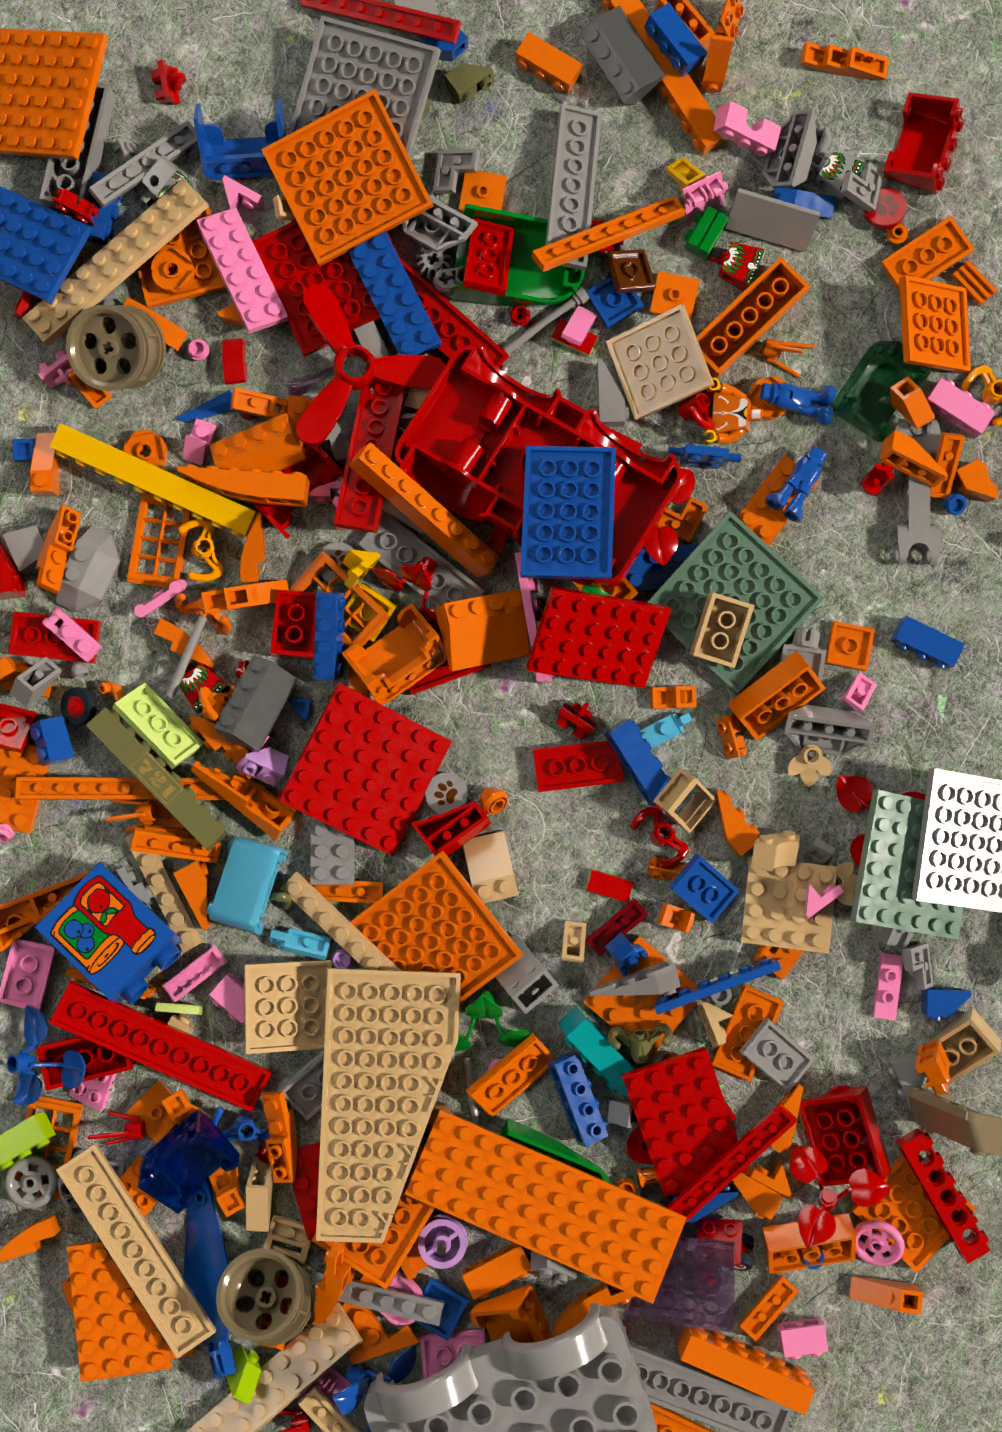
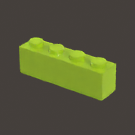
(24, 1137)

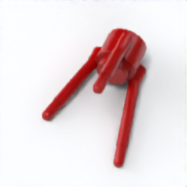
(132, 1131)
(300, 1423)

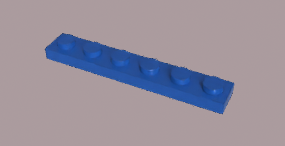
(707, 988)

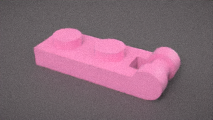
(72, 634)

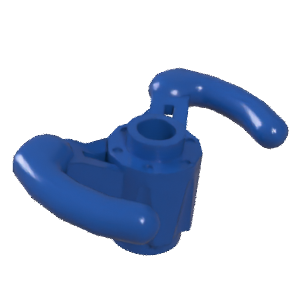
(247, 1134)

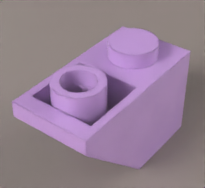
(266, 765)

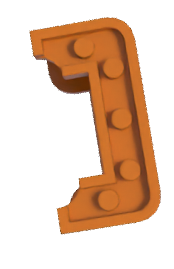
(398, 657)
(513, 1312)

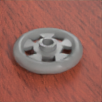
(47, 1190)

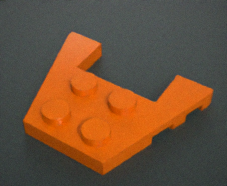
(374, 1336)

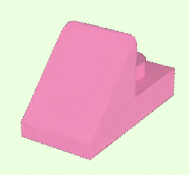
(238, 193)
(198, 442)
(859, 692)
(815, 902)

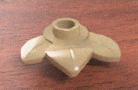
(809, 767)
(847, 881)

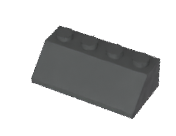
(622, 55)
(255, 704)

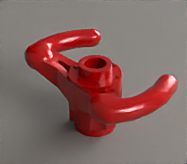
(697, 408)
(668, 833)

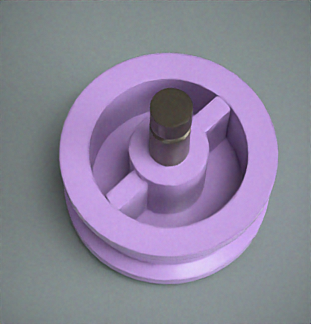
(442, 1241)

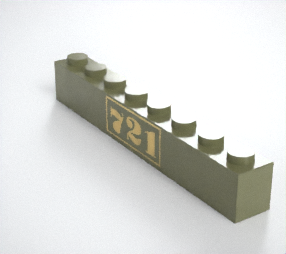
(157, 779)

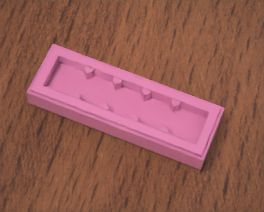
(194, 973)
(888, 986)

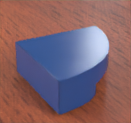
(301, 707)

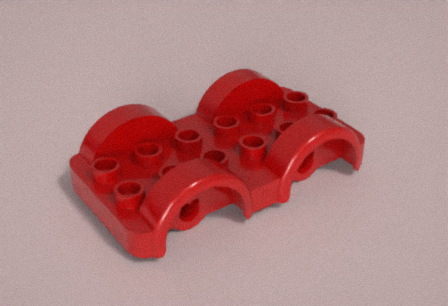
(472, 454)

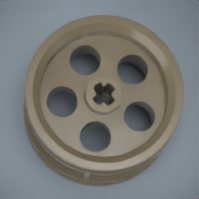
(145, 357)
(237, 1285)

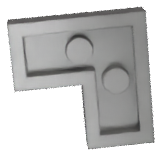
(449, 164)
(863, 189)
(918, 960)

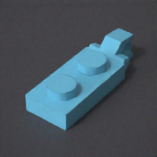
(664, 729)
(301, 943)

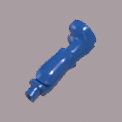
(798, 399)
(800, 482)

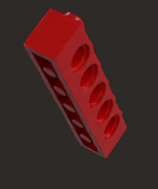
(969, 1247)

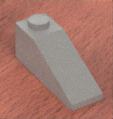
(610, 400)

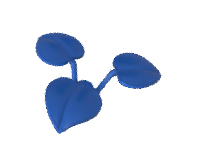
(29, 1085)
(351, 1396)

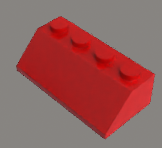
(98, 1060)

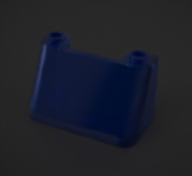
(185, 1160)

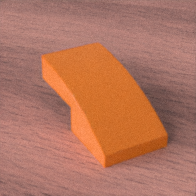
(673, 697)

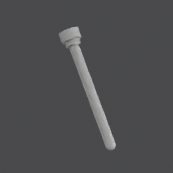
(579, 297)

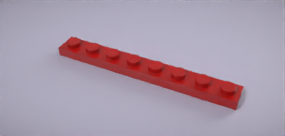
(391, 17)
(733, 1162)

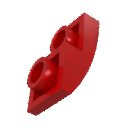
(234, 361)

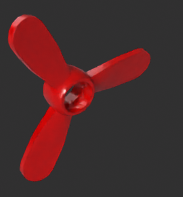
(396, 370)

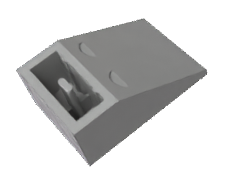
(527, 979)

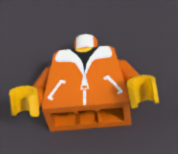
(730, 414)

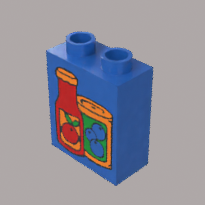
(110, 935)

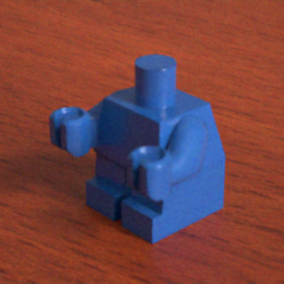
(625, 953)

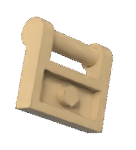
(291, 1233)

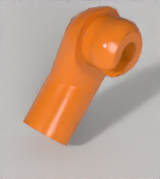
(112, 689)

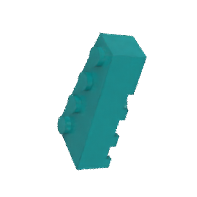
(595, 1048)

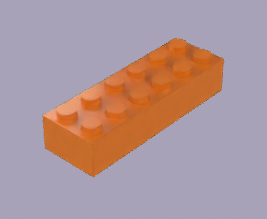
(751, 316)
(746, 1367)

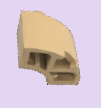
(775, 850)

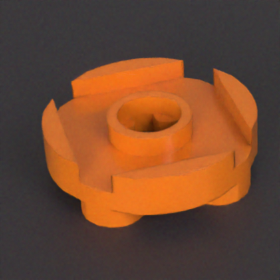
(177, 282)
(770, 412)
(153, 442)

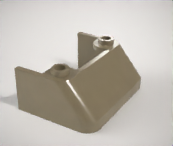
(956, 1122)

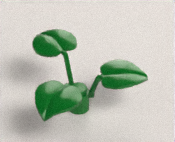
(485, 1008)

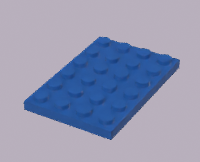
(37, 245)
(568, 512)

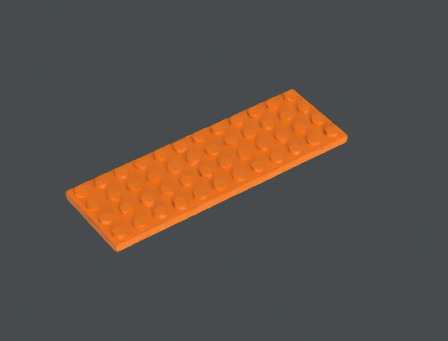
(546, 1206)

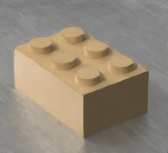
(721, 630)

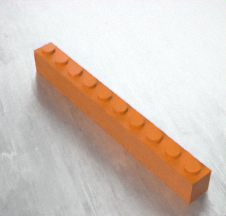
(680, 92)

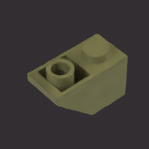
(468, 80)

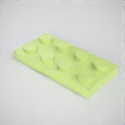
(158, 725)

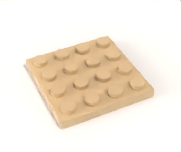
(659, 362)
(777, 907)
(285, 1006)

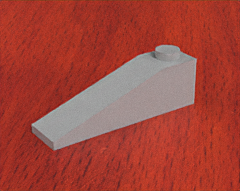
(648, 981)

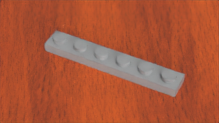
(134, 170)
(391, 1301)

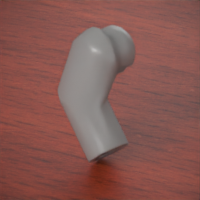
(825, 134)

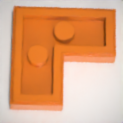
(687, 522)

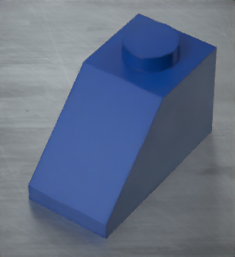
(942, 1001)

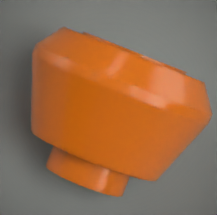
(493, 800)

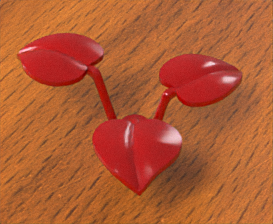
(664, 540)
(419, 575)
(853, 794)
(818, 1224)

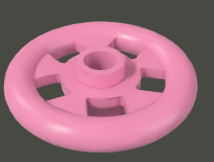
(888, 1231)

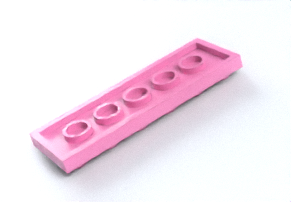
(242, 270)
(532, 609)

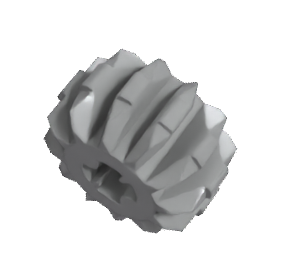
(428, 257)

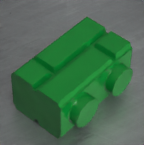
(706, 232)

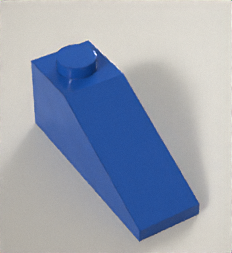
(811, 200)

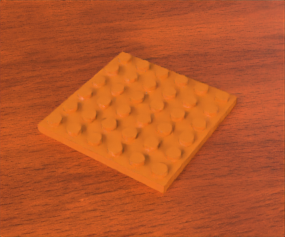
(47, 90)
(347, 177)
(439, 926)

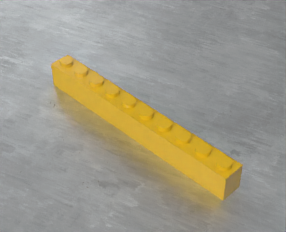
(153, 479)

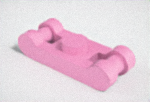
(161, 598)

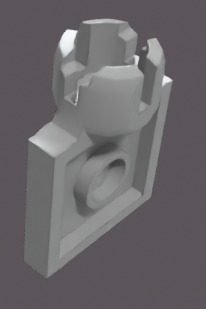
(807, 649)

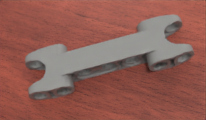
(916, 527)

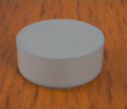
(721, 998)

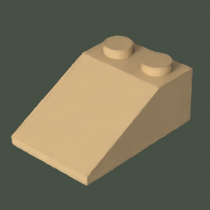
(490, 867)
(968, 1043)

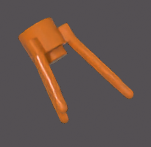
(774, 348)
(146, 813)

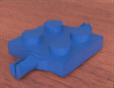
(704, 455)

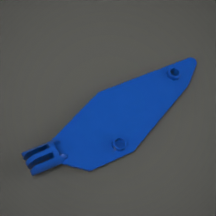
(203, 1268)

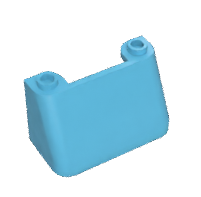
(246, 884)

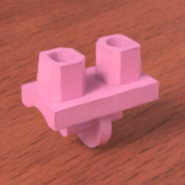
(57, 372)

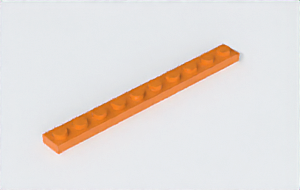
(100, 789)

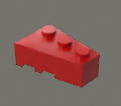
(452, 828)

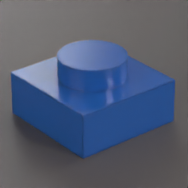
(23, 450)

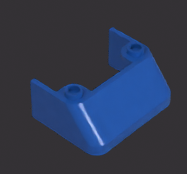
(236, 156)

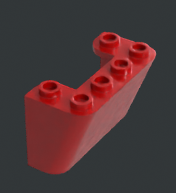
(925, 142)

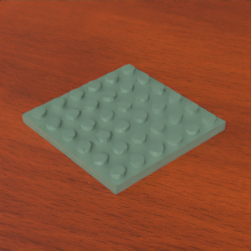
(746, 569)
(889, 869)

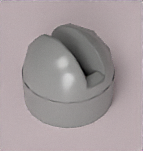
(79, 670)

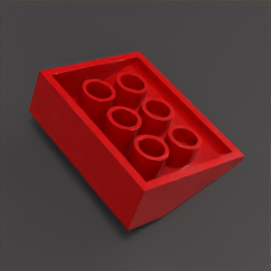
(846, 1134)

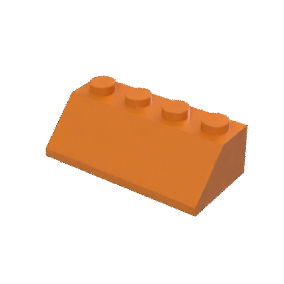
(261, 447)
(775, 694)
(785, 1246)

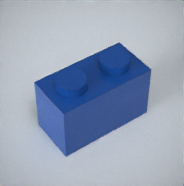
(52, 741)

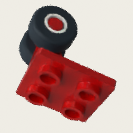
(730, 1231)

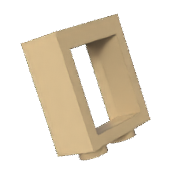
(676, 792)

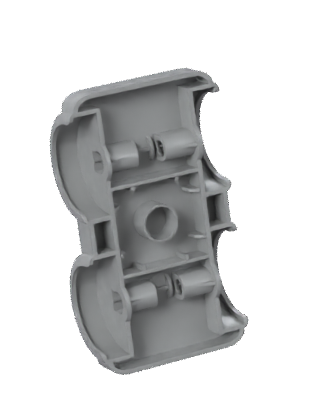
(553, 1385)

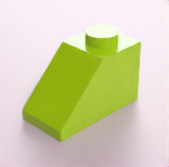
(247, 1374)

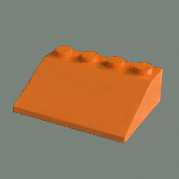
(483, 629)

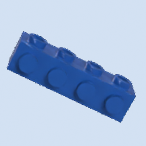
(329, 635)
(638, 759)
(578, 1099)

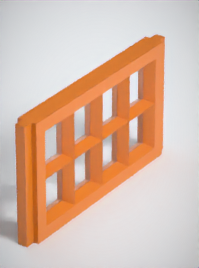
(154, 579)
(372, 626)
(56, 1105)

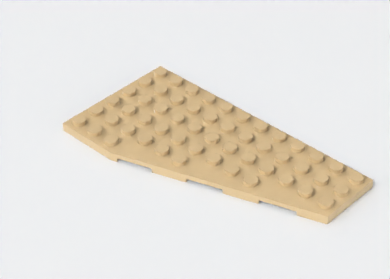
(381, 1077)

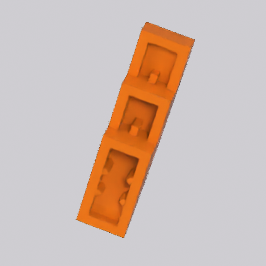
(844, 62)

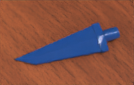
(213, 407)

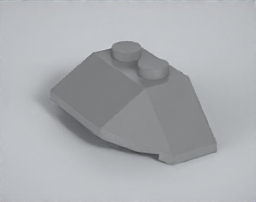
(794, 151)
(439, 227)
(88, 570)
(829, 729)

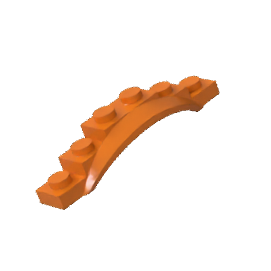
(224, 1183)

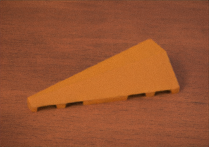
(250, 799)
(26, 911)

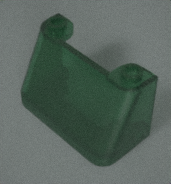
(866, 394)

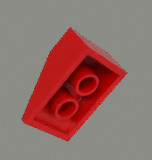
(11, 580)
(294, 625)

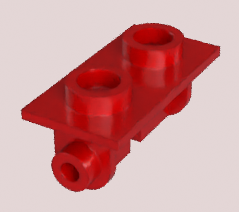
(67, 203)

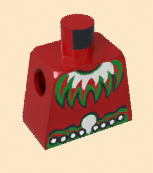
(738, 264)
(200, 677)

